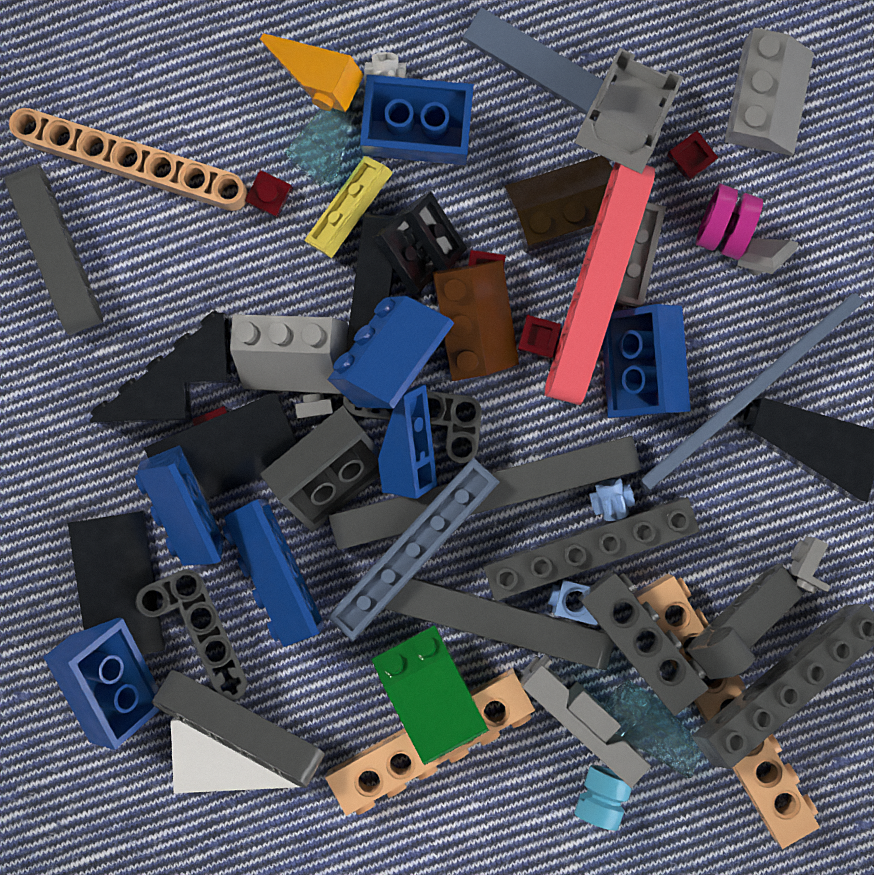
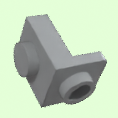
(806, 559)

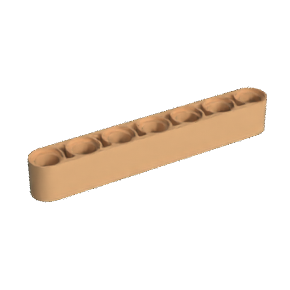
(116, 149)

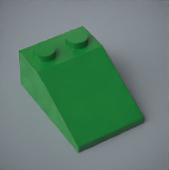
(430, 695)

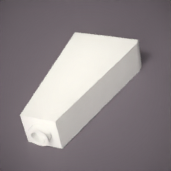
(209, 766)

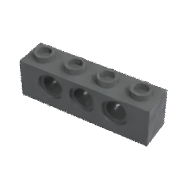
(673, 691)

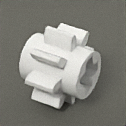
(385, 65)

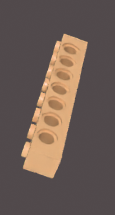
(784, 823)

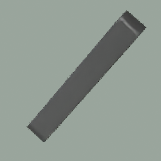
(504, 622)

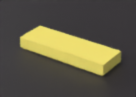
(348, 206)

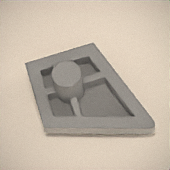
(766, 255)

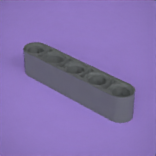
(53, 249)
(238, 728)

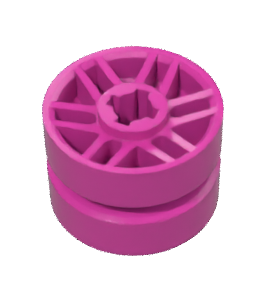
(729, 221)

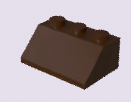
(483, 328)

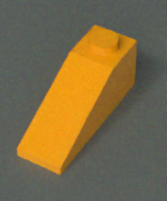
(322, 73)

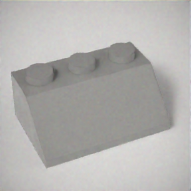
(769, 92)
(287, 352)

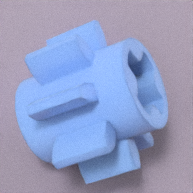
(612, 499)

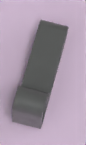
(445, 418)
(199, 637)
(726, 642)

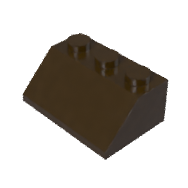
(559, 202)

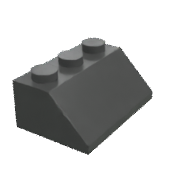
(324, 469)

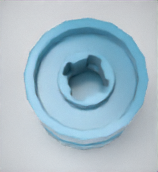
(603, 798)

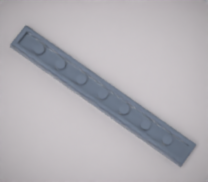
(750, 392)

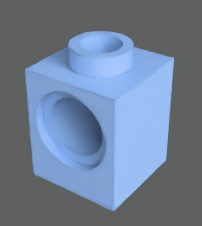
(558, 596)

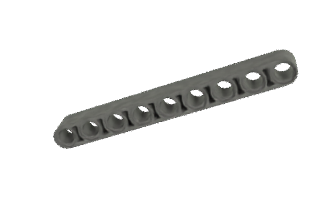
(515, 486)

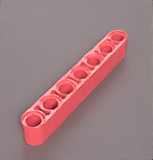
(599, 283)

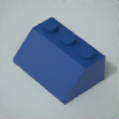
(416, 119)
(389, 352)
(646, 362)
(180, 508)
(105, 682)

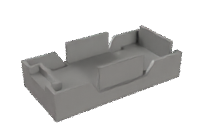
(629, 112)
(584, 719)

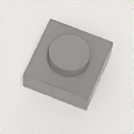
(314, 405)

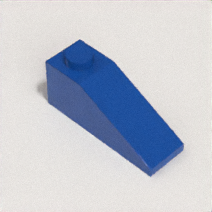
(407, 449)

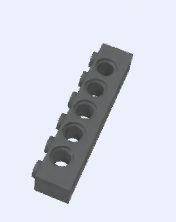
(590, 548)
(787, 686)

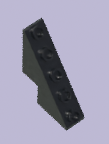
(165, 388)

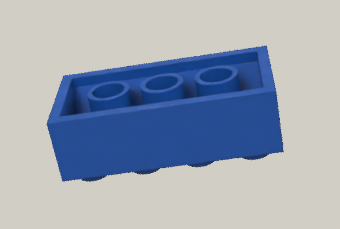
(273, 572)

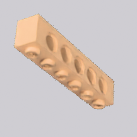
(358, 797)

